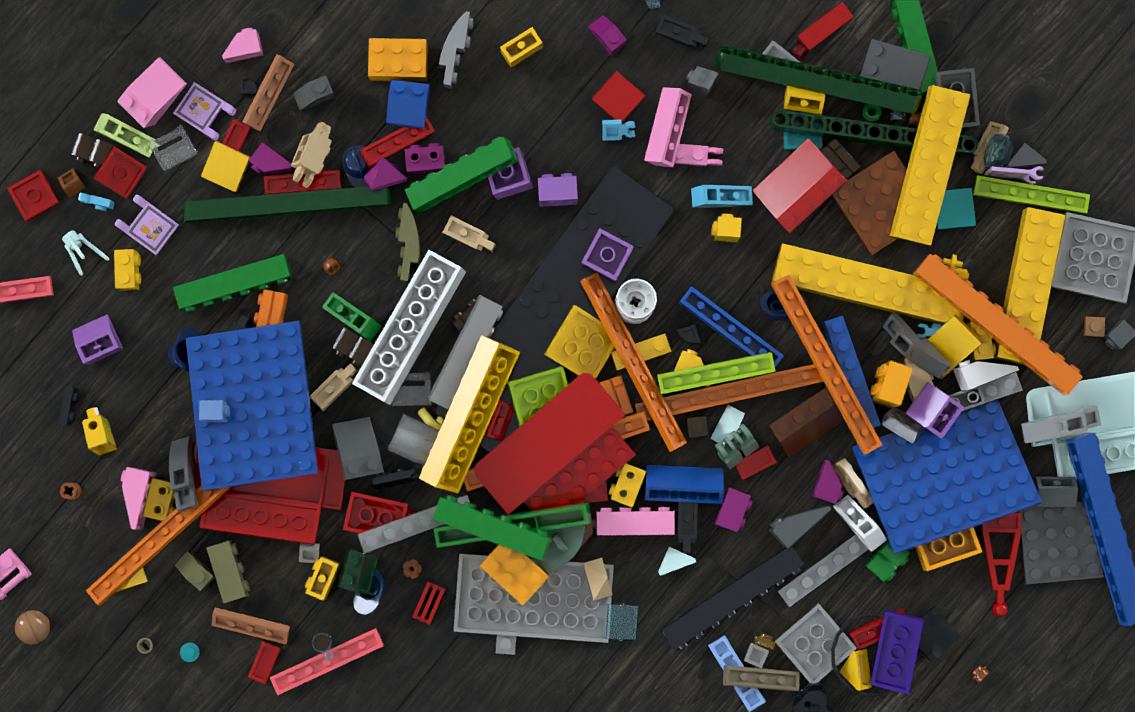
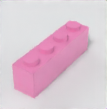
(668, 127)
(635, 523)

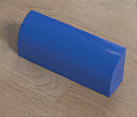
(684, 484)

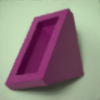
(384, 175)

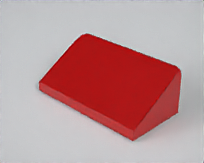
(499, 421)

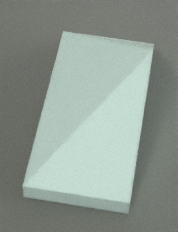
(728, 423)
(674, 560)

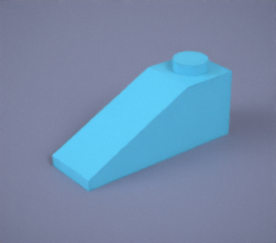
(721, 196)

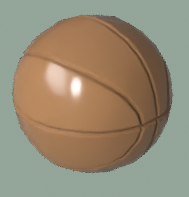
(32, 627)

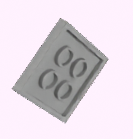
(810, 644)

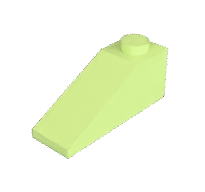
(123, 134)

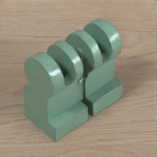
(730, 451)

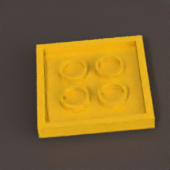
(581, 343)

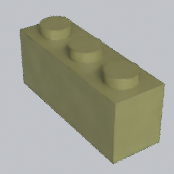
(228, 571)

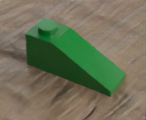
(352, 316)

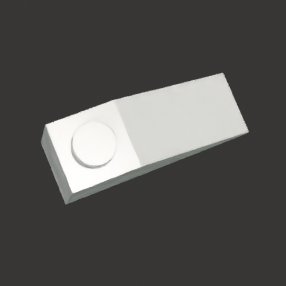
(978, 373)
(860, 523)

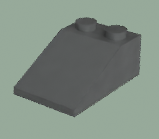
(895, 64)
(962, 81)
(357, 449)
(792, 527)

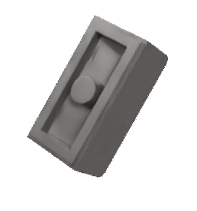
(902, 424)

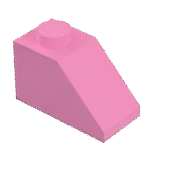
(243, 46)

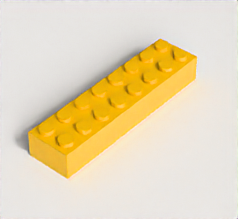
(930, 165)
(1032, 273)
(469, 415)

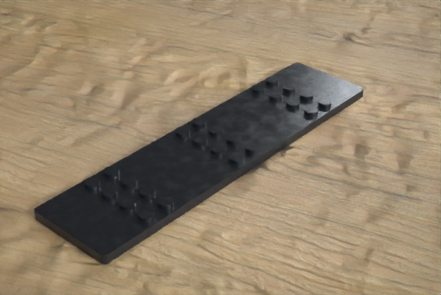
(539, 311)

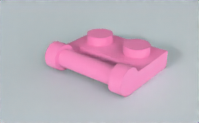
(8, 563)

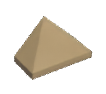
(597, 579)

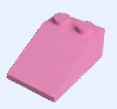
(152, 93)
(136, 489)

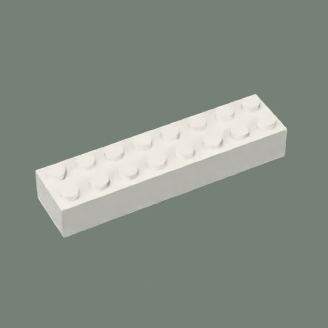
(409, 327)

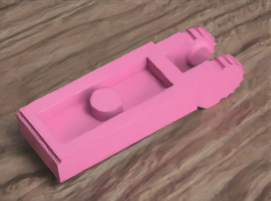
(697, 155)

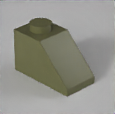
(195, 571)

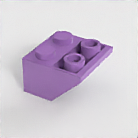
(96, 340)
(934, 410)

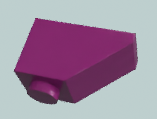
(608, 35)
(268, 161)
(828, 484)

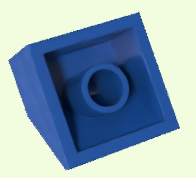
(407, 104)

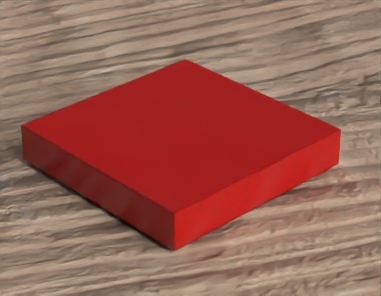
(618, 97)
(120, 172)
(33, 195)

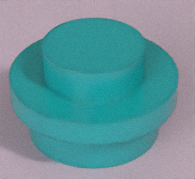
(189, 652)

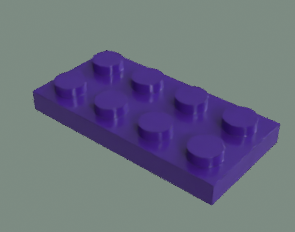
(897, 651)

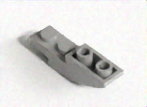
(456, 42)
(988, 392)
(1061, 425)

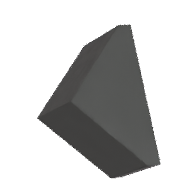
(1026, 158)

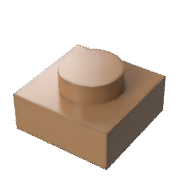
(1094, 326)

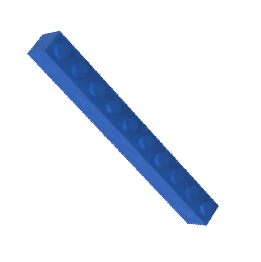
(1105, 523)

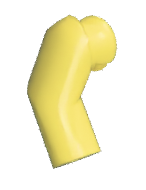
(429, 420)

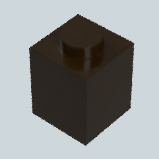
(697, 427)

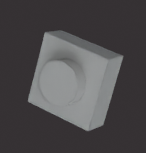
(309, 553)
(506, 644)
(756, 655)

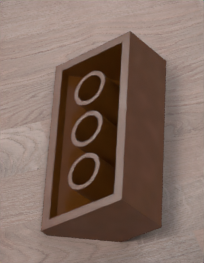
(806, 422)

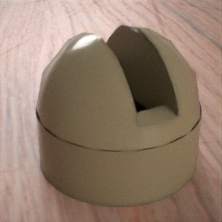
(148, 643)

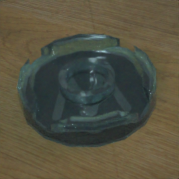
(998, 151)

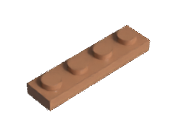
(268, 92)
(250, 625)

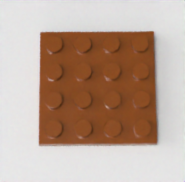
(872, 200)

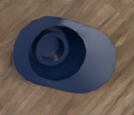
(355, 166)
(772, 306)
(178, 351)
(368, 602)

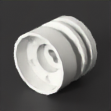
(640, 292)

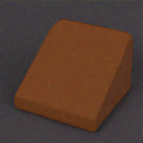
(71, 182)

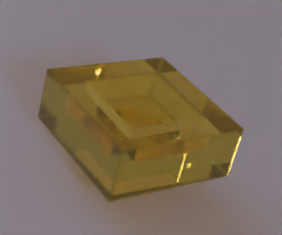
(764, 640)

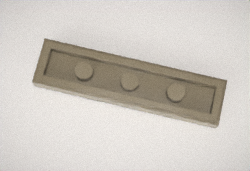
(761, 678)

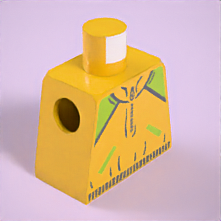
(98, 433)

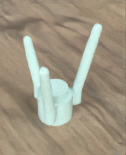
(73, 242)

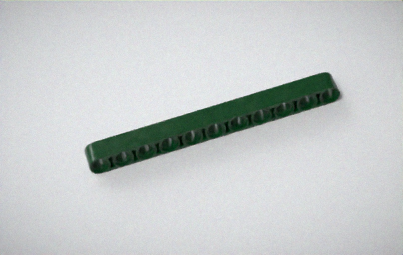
(818, 79)
(863, 128)
(285, 204)

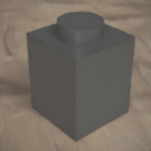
(1119, 335)

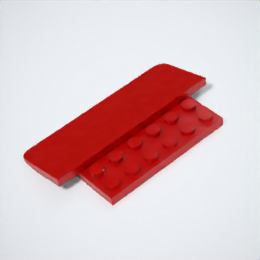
(558, 451)
(278, 508)

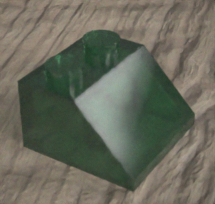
(356, 571)

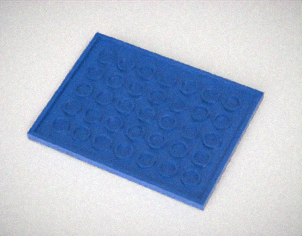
(269, 403)
(947, 482)

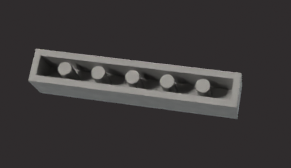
(478, 324)

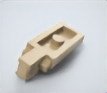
(992, 129)
(467, 234)
(333, 386)
(852, 483)

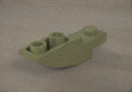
(407, 235)

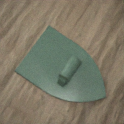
(563, 546)

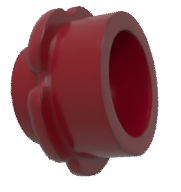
(800, 52)

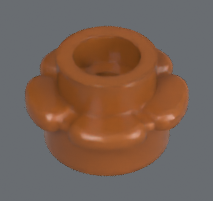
(417, 568)
(980, 673)

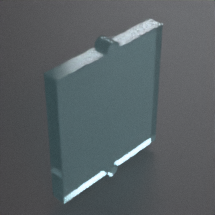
(621, 621)

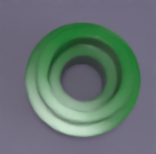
(877, 110)

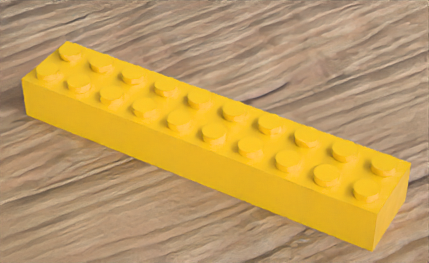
(862, 284)

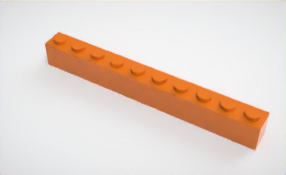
(998, 325)

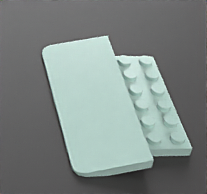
(1116, 409)

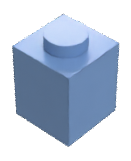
(213, 411)

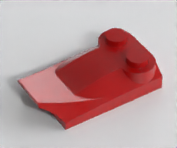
(371, 512)

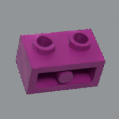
(424, 159)
(733, 510)

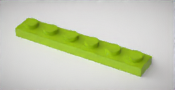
(1031, 194)
(716, 373)

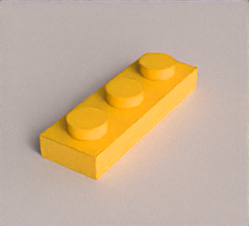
(648, 349)

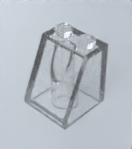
(413, 440)

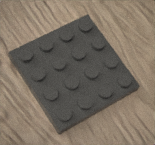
(1058, 545)

